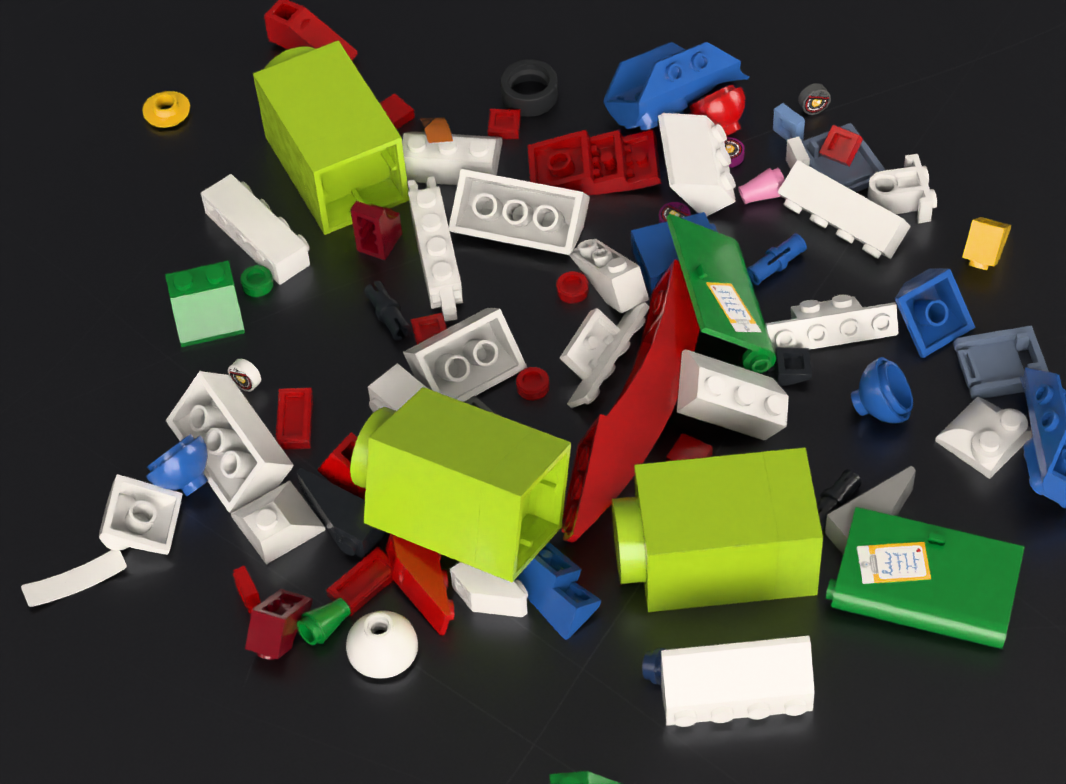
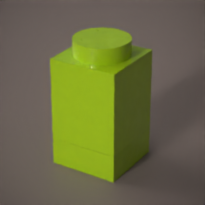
(330, 133)
(462, 481)
(720, 530)

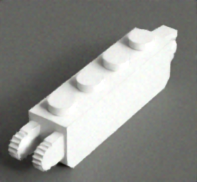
(435, 248)

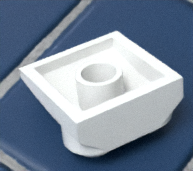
(985, 435)
(139, 516)

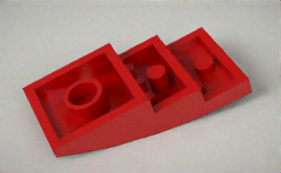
(597, 162)

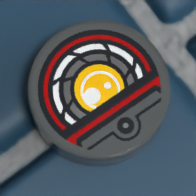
(814, 99)

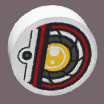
(244, 375)

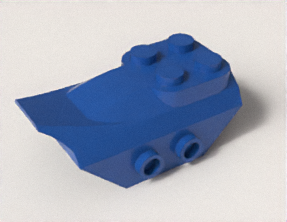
(666, 82)
(1047, 447)

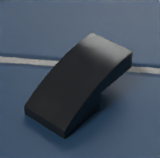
(790, 367)

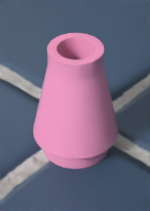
(762, 186)

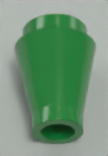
(321, 622)

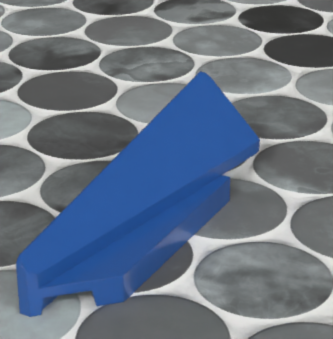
(554, 591)

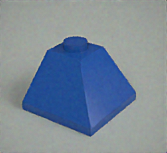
(933, 310)

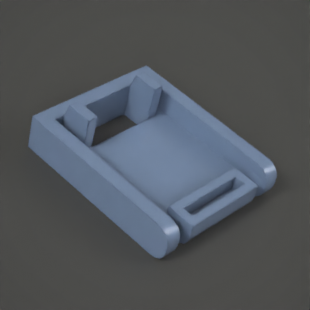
(853, 177)
(992, 360)

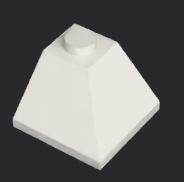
(278, 522)

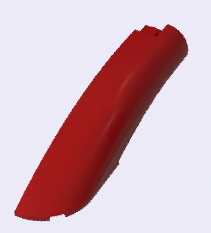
(640, 413)

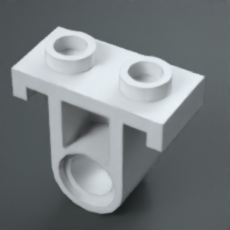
(904, 189)

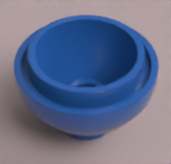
(883, 392)
(181, 466)

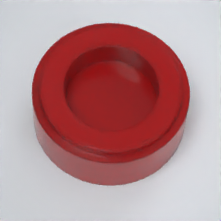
(572, 287)
(532, 383)

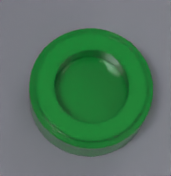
(256, 281)

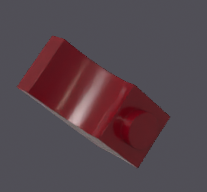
(375, 229)
(275, 623)

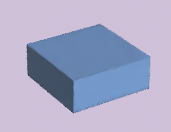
(788, 123)

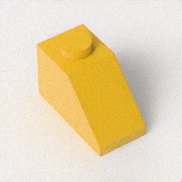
(985, 242)

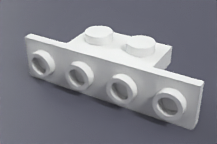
(833, 323)
(596, 349)

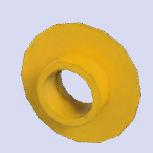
(166, 117)

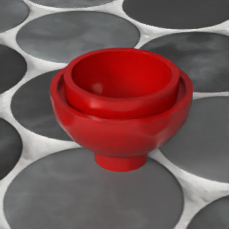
(722, 108)

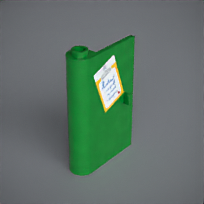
(722, 290)
(927, 577)

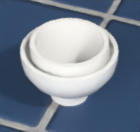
(383, 653)

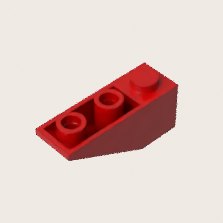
(296, 26)
(422, 580)

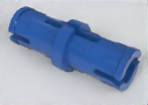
(791, 248)

